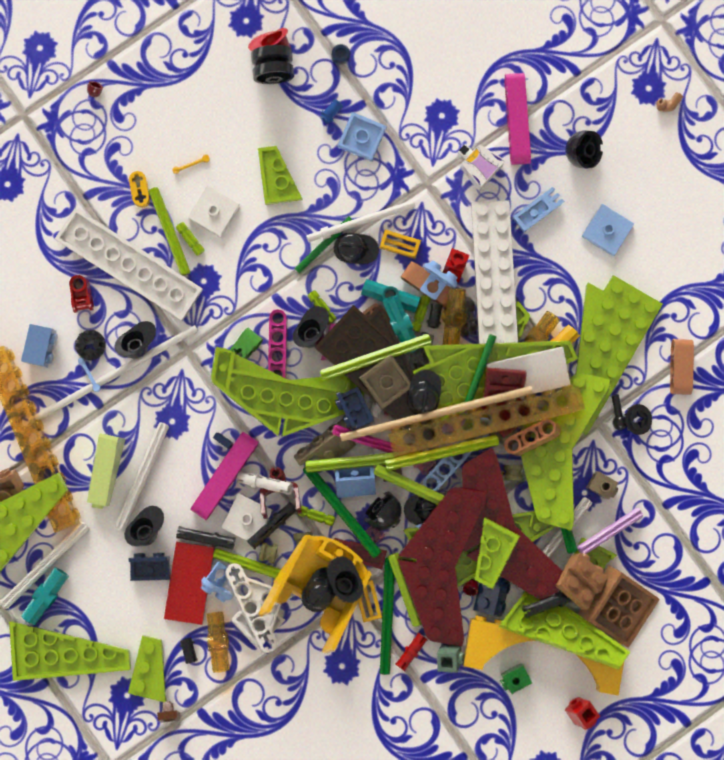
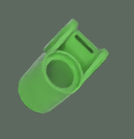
(247, 343)

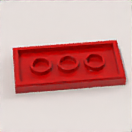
(185, 597)

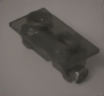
(471, 324)
(419, 357)

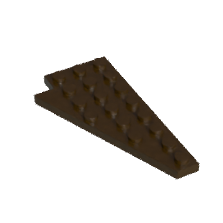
(361, 335)

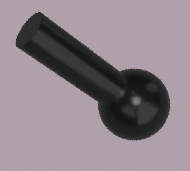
(618, 421)

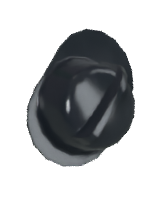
(356, 248)
(311, 327)
(136, 340)
(424, 392)
(418, 509)
(145, 527)
(344, 579)
(318, 591)

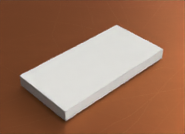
(544, 369)

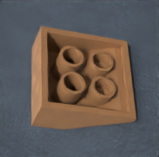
(620, 607)

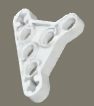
(255, 595)

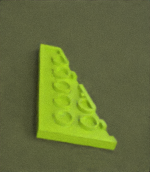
(565, 631)

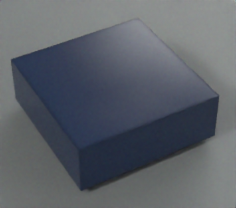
(223, 440)

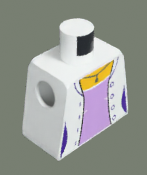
(479, 164)

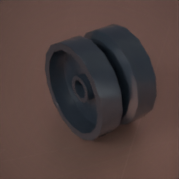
(272, 64)

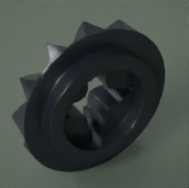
(99, 344)
(641, 426)

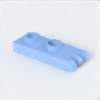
(537, 210)

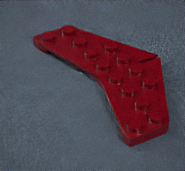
(528, 564)
(433, 574)

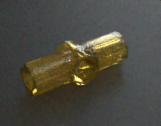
(454, 316)
(543, 328)
(218, 641)

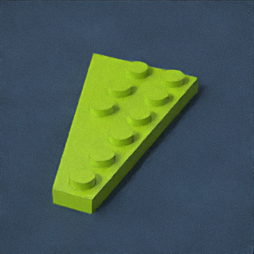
(49, 654)

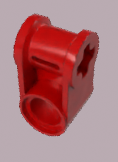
(80, 295)

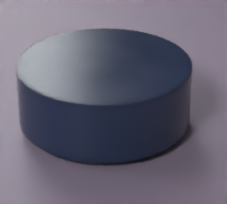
(340, 54)

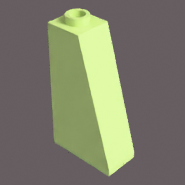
(105, 470)

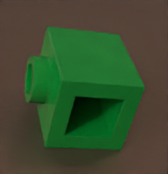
(515, 679)

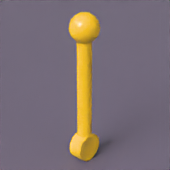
(205, 158)

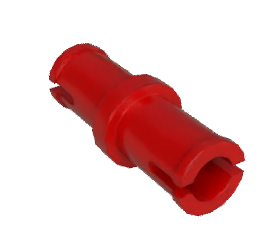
(411, 651)

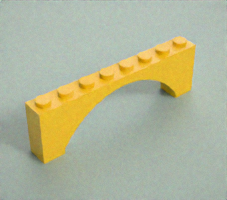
(488, 639)

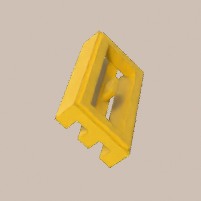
(401, 252)
(372, 617)

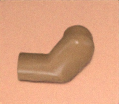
(669, 105)

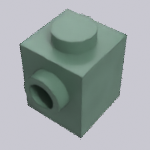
(449, 658)

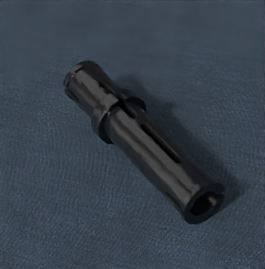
(274, 523)
(206, 537)
(558, 599)

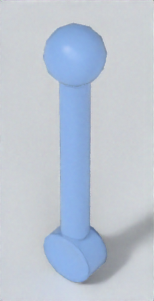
(96, 387)

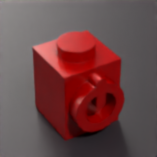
(456, 263)
(582, 713)

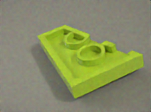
(276, 179)
(494, 552)

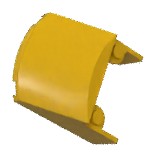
(309, 556)

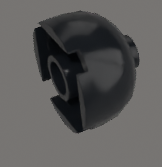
(584, 149)
(384, 512)

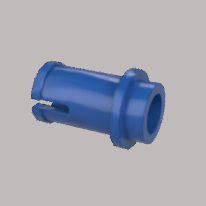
(328, 115)

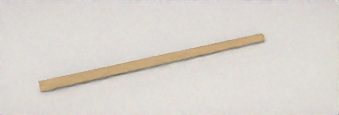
(436, 413)

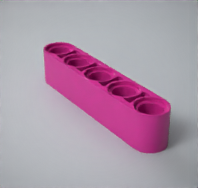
(517, 118)
(278, 347)
(224, 476)

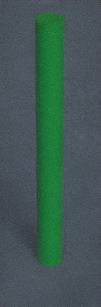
(318, 250)
(480, 368)

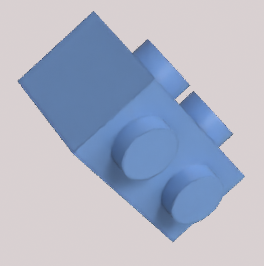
(39, 345)
(355, 482)

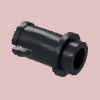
(434, 317)
(188, 650)

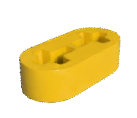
(143, 188)

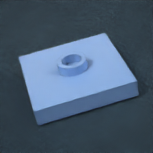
(362, 136)
(607, 230)

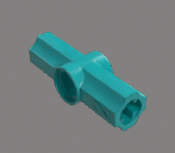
(378, 291)
(399, 319)
(44, 596)

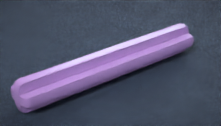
(610, 531)

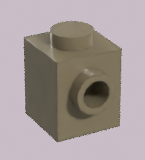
(602, 485)

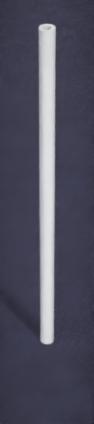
(117, 372)

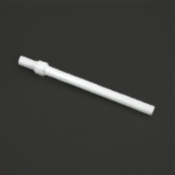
(327, 232)

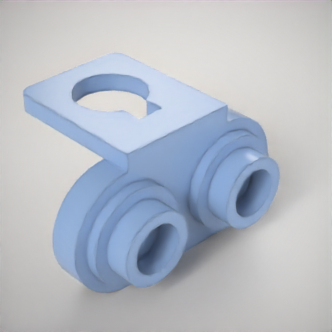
(435, 274)
(210, 585)

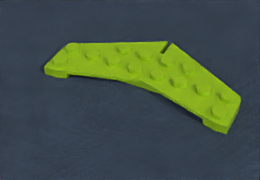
(274, 397)
(551, 464)

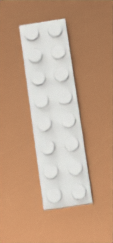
(129, 264)
(494, 271)

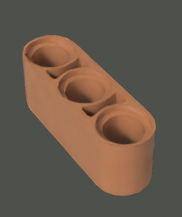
(416, 276)
(681, 366)
(523, 437)

